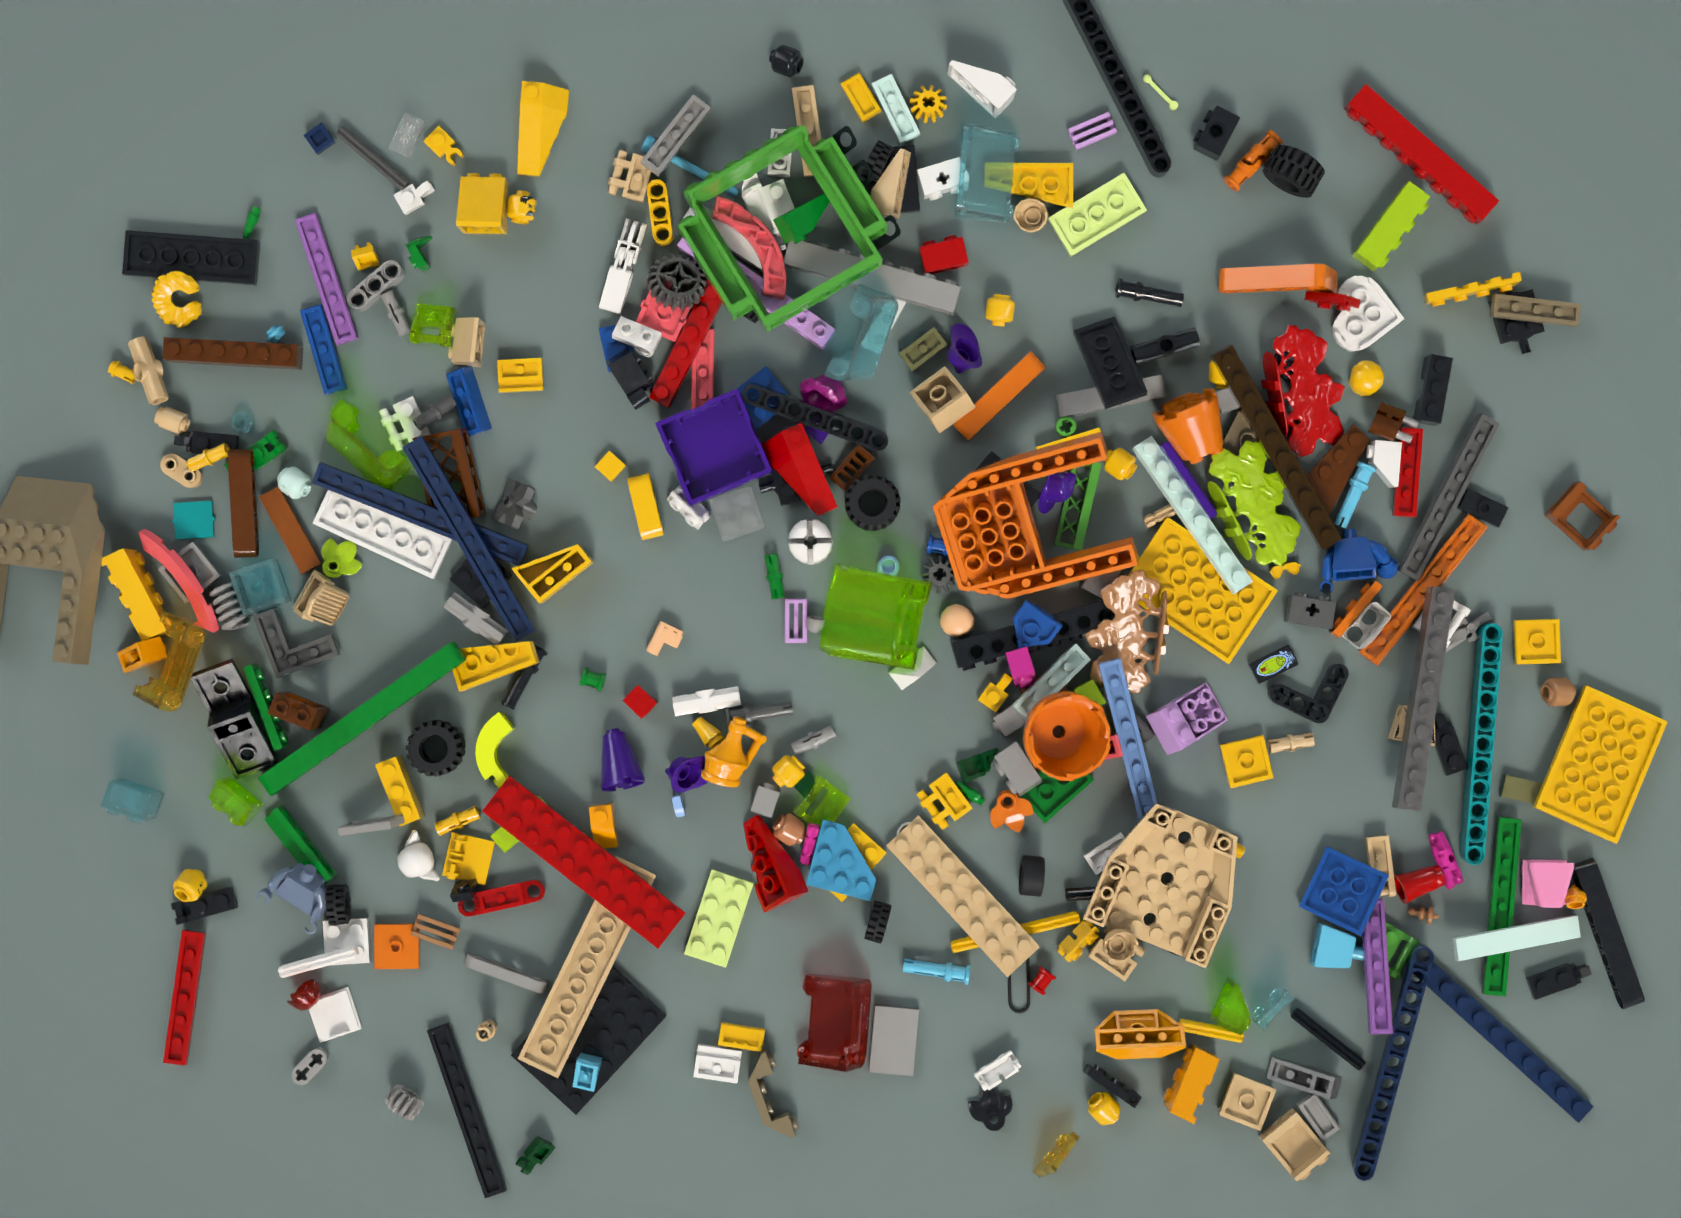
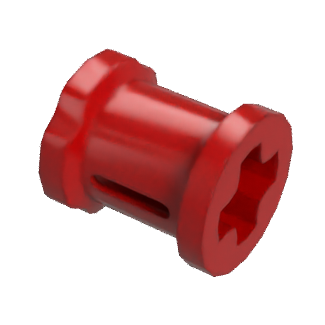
(1042, 980)

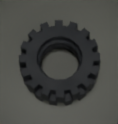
(338, 904)
(877, 922)

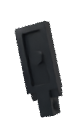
(199, 441)
(1448, 747)
(1556, 979)
(1115, 1086)

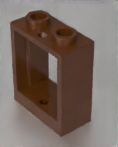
(292, 709)

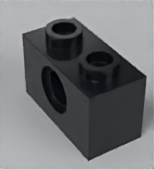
(1225, 123)

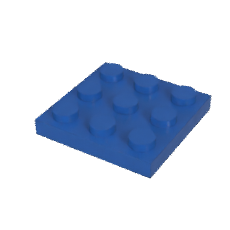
(1344, 891)

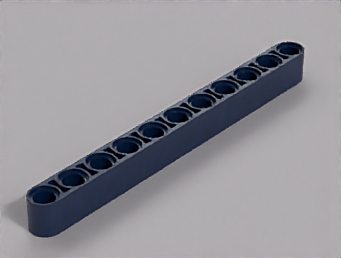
(1394, 1073)

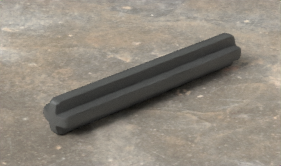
(372, 158)

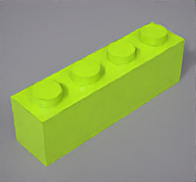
(1391, 226)

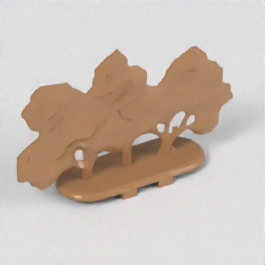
(1125, 634)

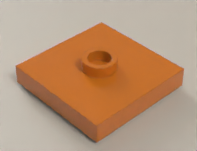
(396, 947)

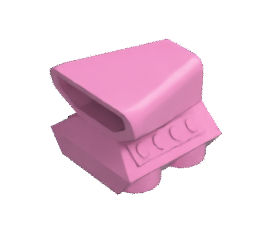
(1545, 882)

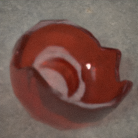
(306, 995)

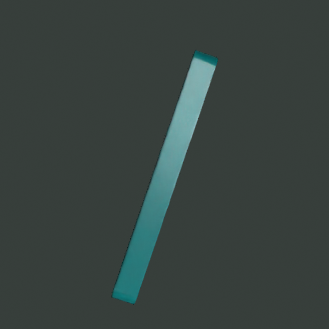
(1486, 753)

